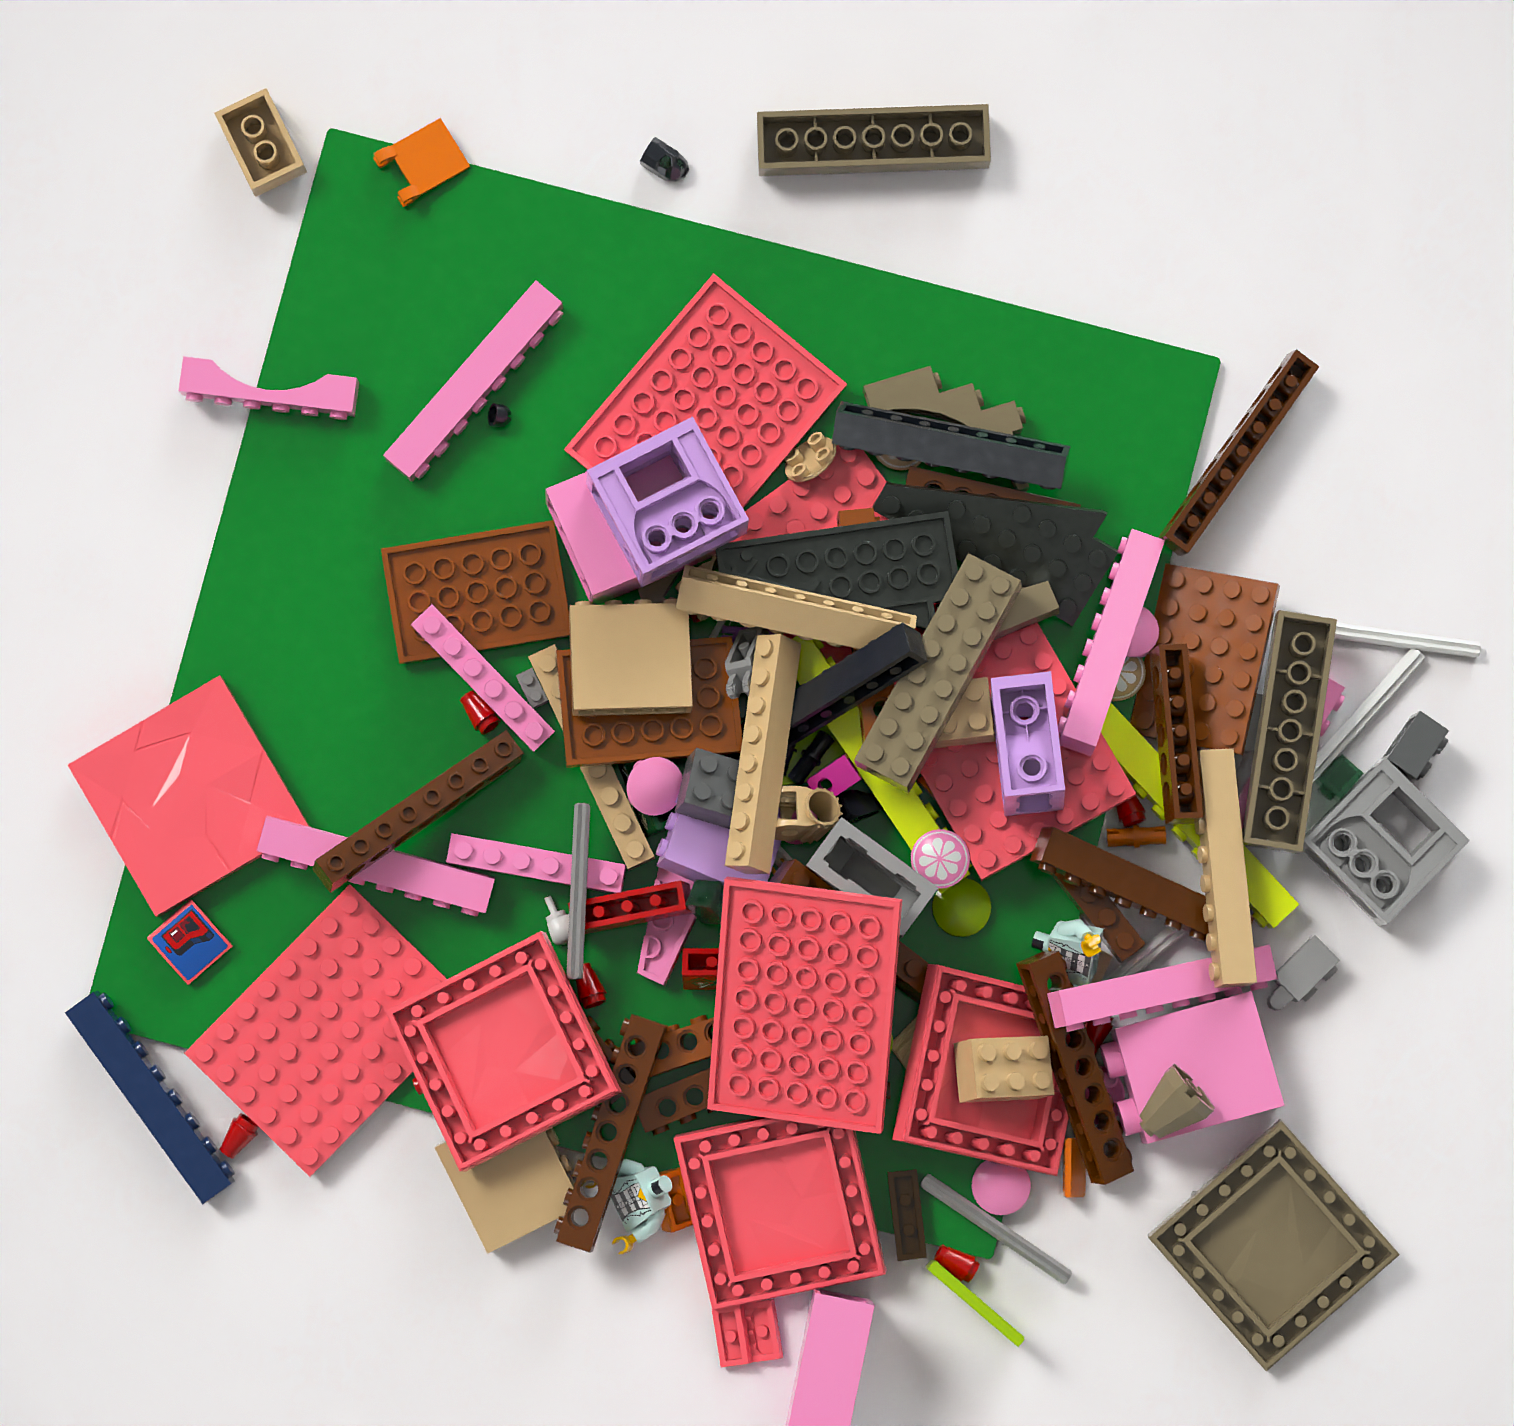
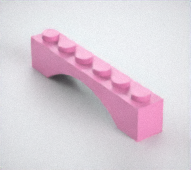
(329, 394)
(482, 678)
(531, 863)

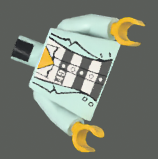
(1077, 944)
(639, 1200)

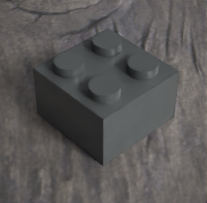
(1416, 745)
(708, 788)

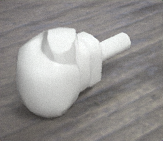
(557, 923)

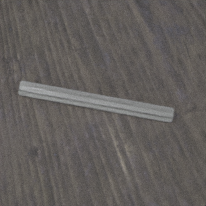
(578, 891)
(996, 1229)

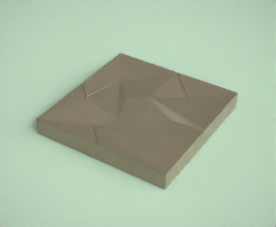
(1273, 1245)

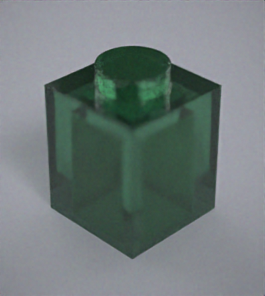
(1338, 778)
(706, 901)

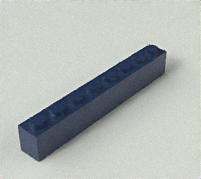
(150, 1096)

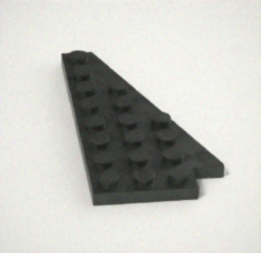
(1018, 537)
(879, 563)

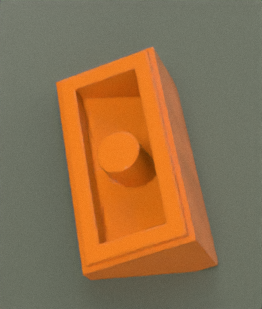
(1073, 1170)
(678, 1213)

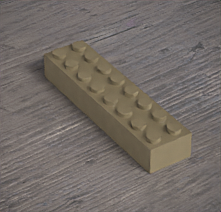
(873, 140)
(929, 695)
(1288, 731)

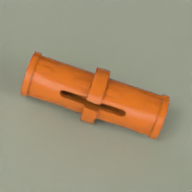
(1136, 836)

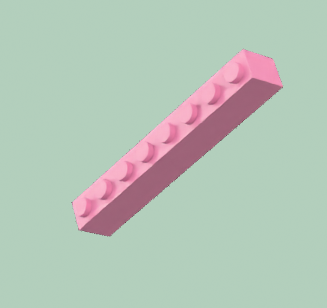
(474, 381)
(1110, 643)
(393, 871)
(1147, 991)

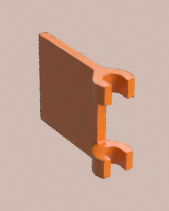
(425, 160)

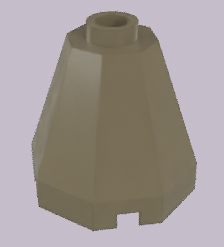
(1174, 1104)

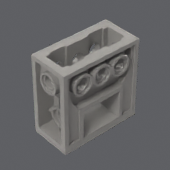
(1380, 851)
(860, 865)

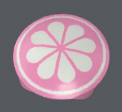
(941, 857)

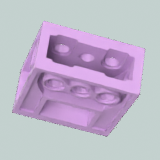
(680, 505)
(1027, 748)

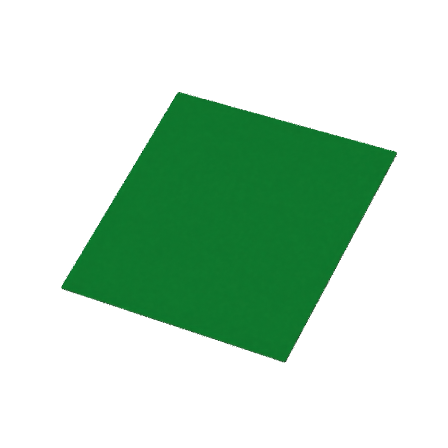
(304, 614)

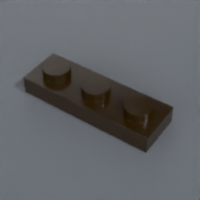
(907, 1215)

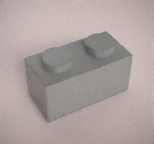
(532, 688)

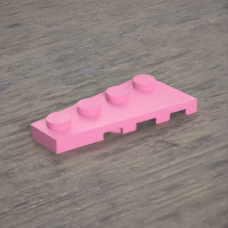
(664, 938)

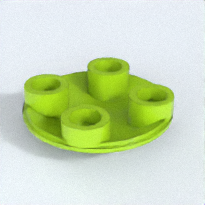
(962, 908)

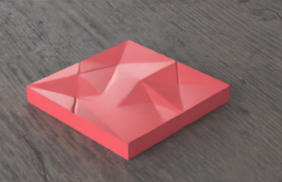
(185, 795)
(503, 1051)
(929, 1114)
(778, 1208)

